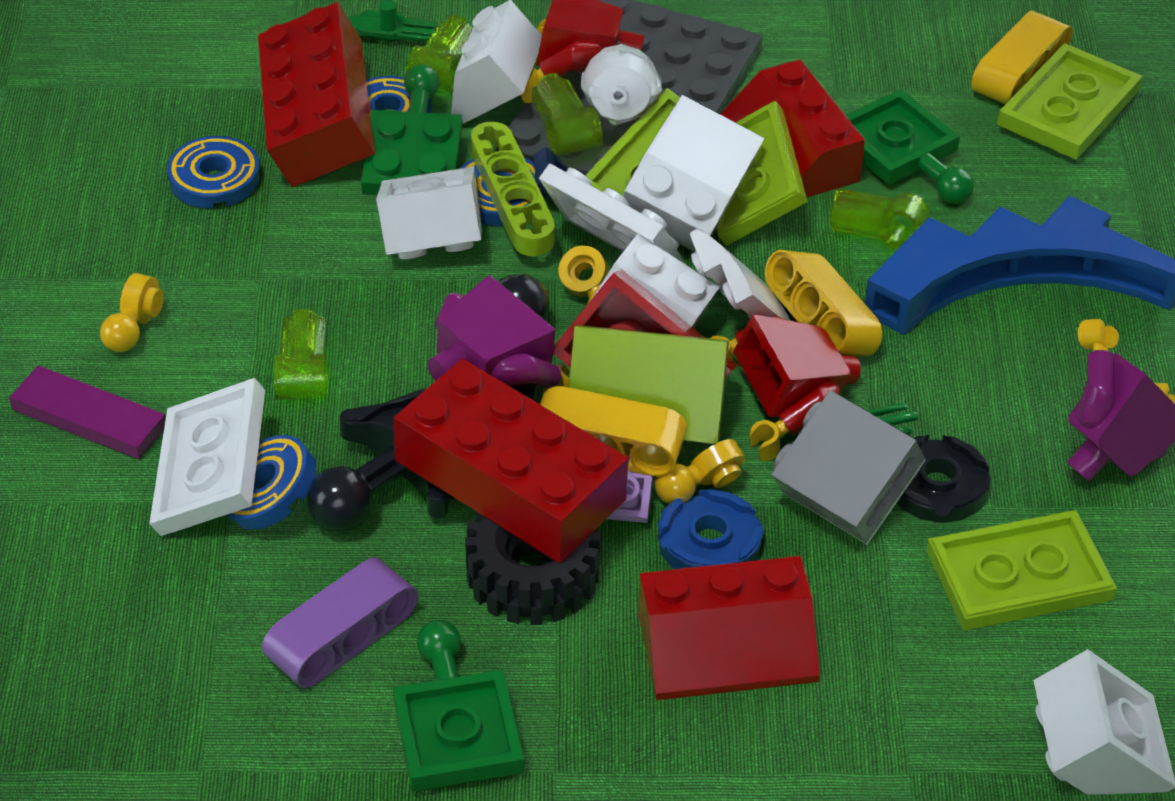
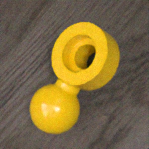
(575, 262)
(138, 304)
(715, 465)

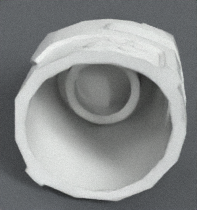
(621, 83)

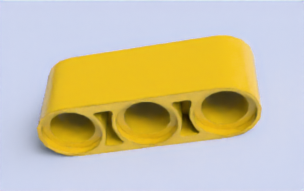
(1019, 56)
(822, 298)
(638, 430)

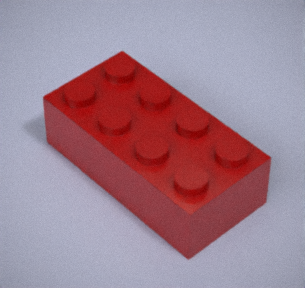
(315, 94)
(511, 459)

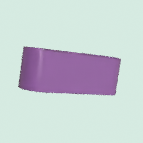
(339, 622)

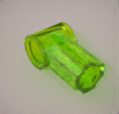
(443, 50)
(567, 122)
(875, 215)
(302, 365)

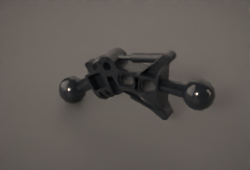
(344, 496)

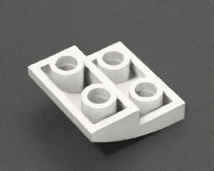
(734, 279)

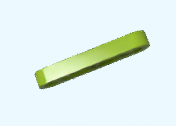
(518, 186)

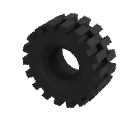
(523, 588)

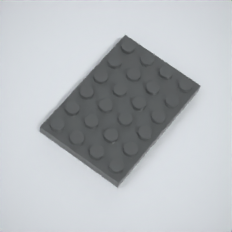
(689, 55)

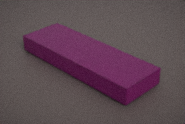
(88, 412)

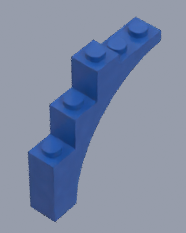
(1009, 250)

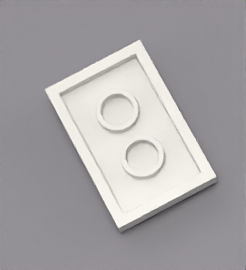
(604, 213)
(208, 457)

